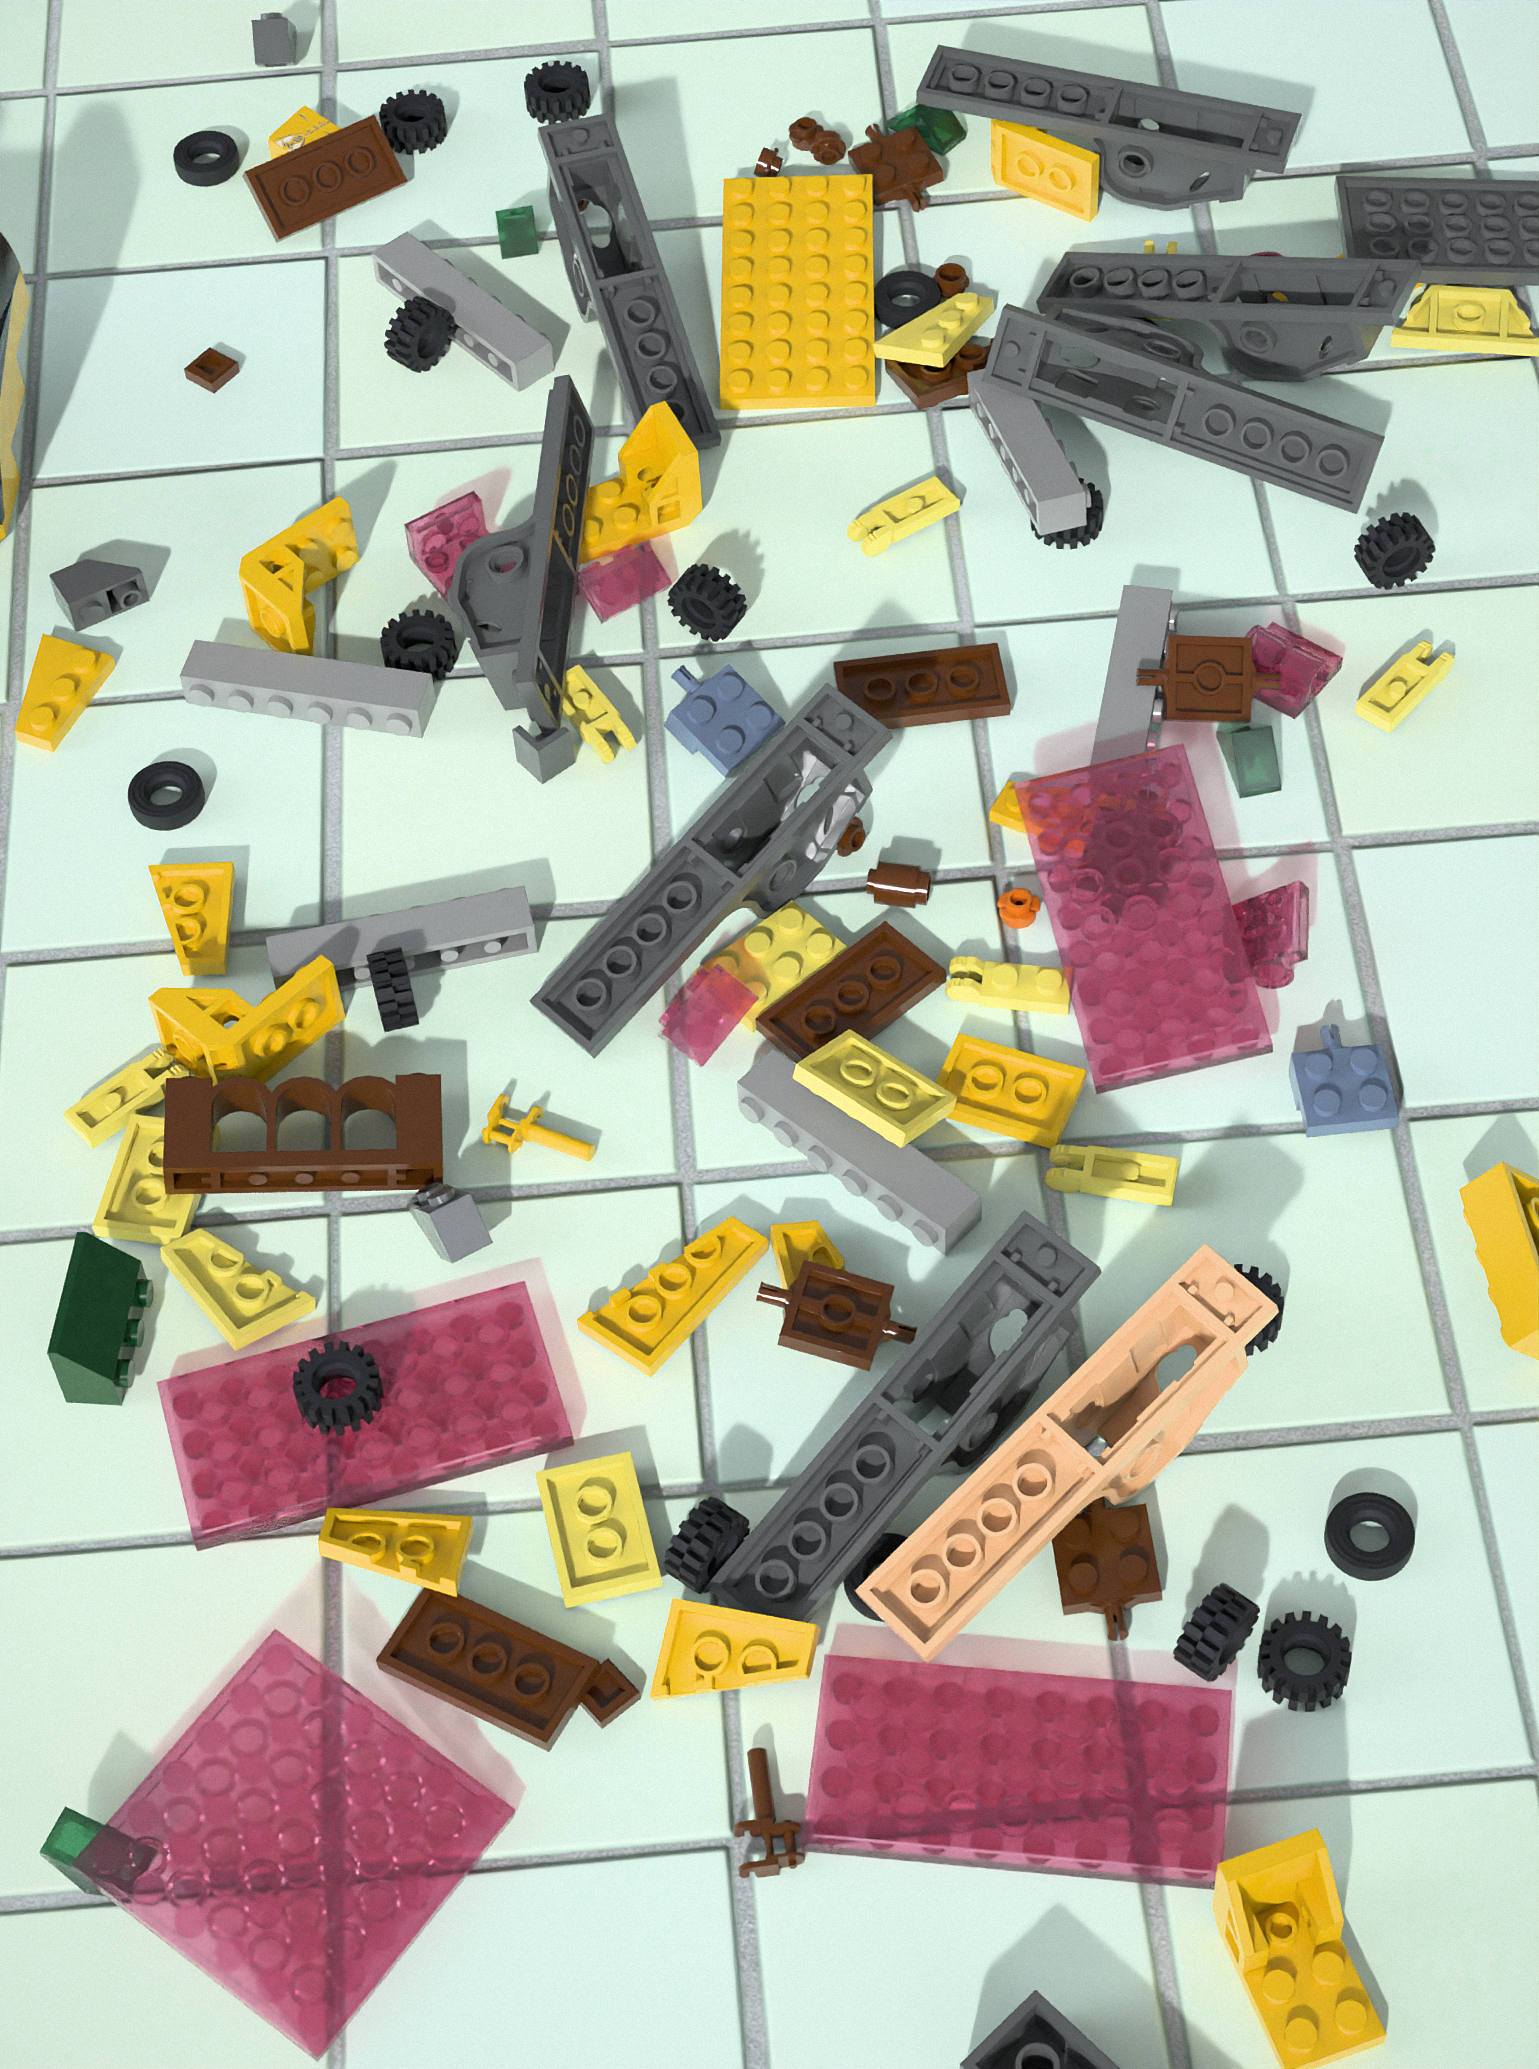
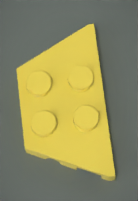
(1467, 322)

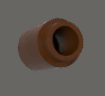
(899, 884)

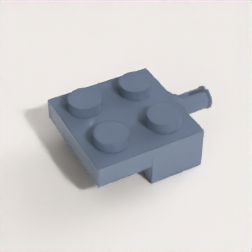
(722, 718)
(1342, 1088)

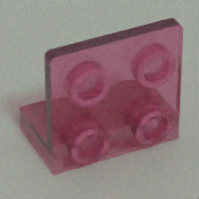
(442, 535)

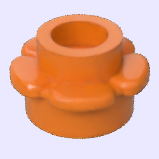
(1018, 908)

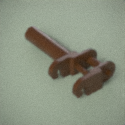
(764, 1822)

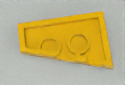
(59, 690)
(402, 1545)

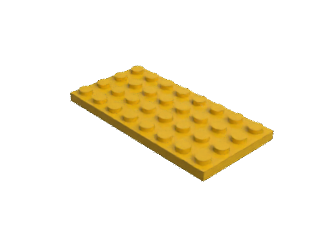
(797, 293)

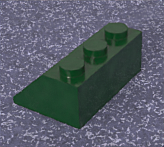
(99, 1322)

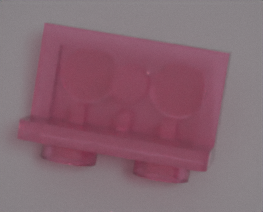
(623, 582)
(707, 1014)

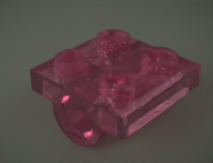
(1302, 665)
(1275, 933)

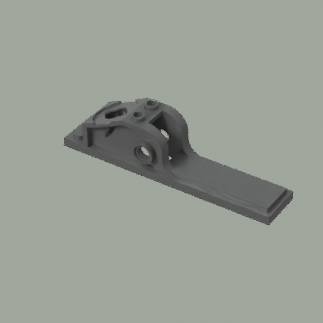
(1192, 138)
(626, 279)
(1328, 302)
(1204, 419)
(525, 616)
(709, 869)
(881, 1452)

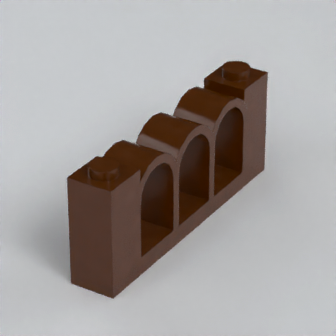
(197, 1106)

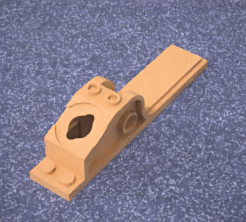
(1044, 1472)

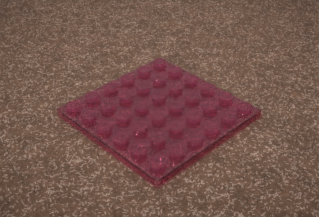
(294, 1843)

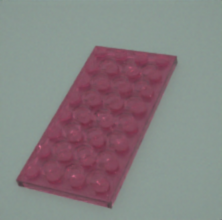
(1142, 919)
(460, 1397)
(1019, 1771)

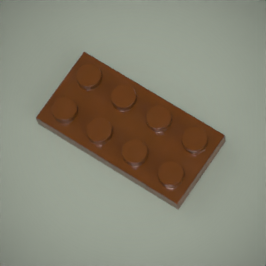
(324, 178)
(927, 685)
(856, 991)
(489, 1666)

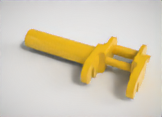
(530, 1131)

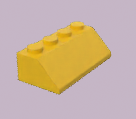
(1505, 1225)

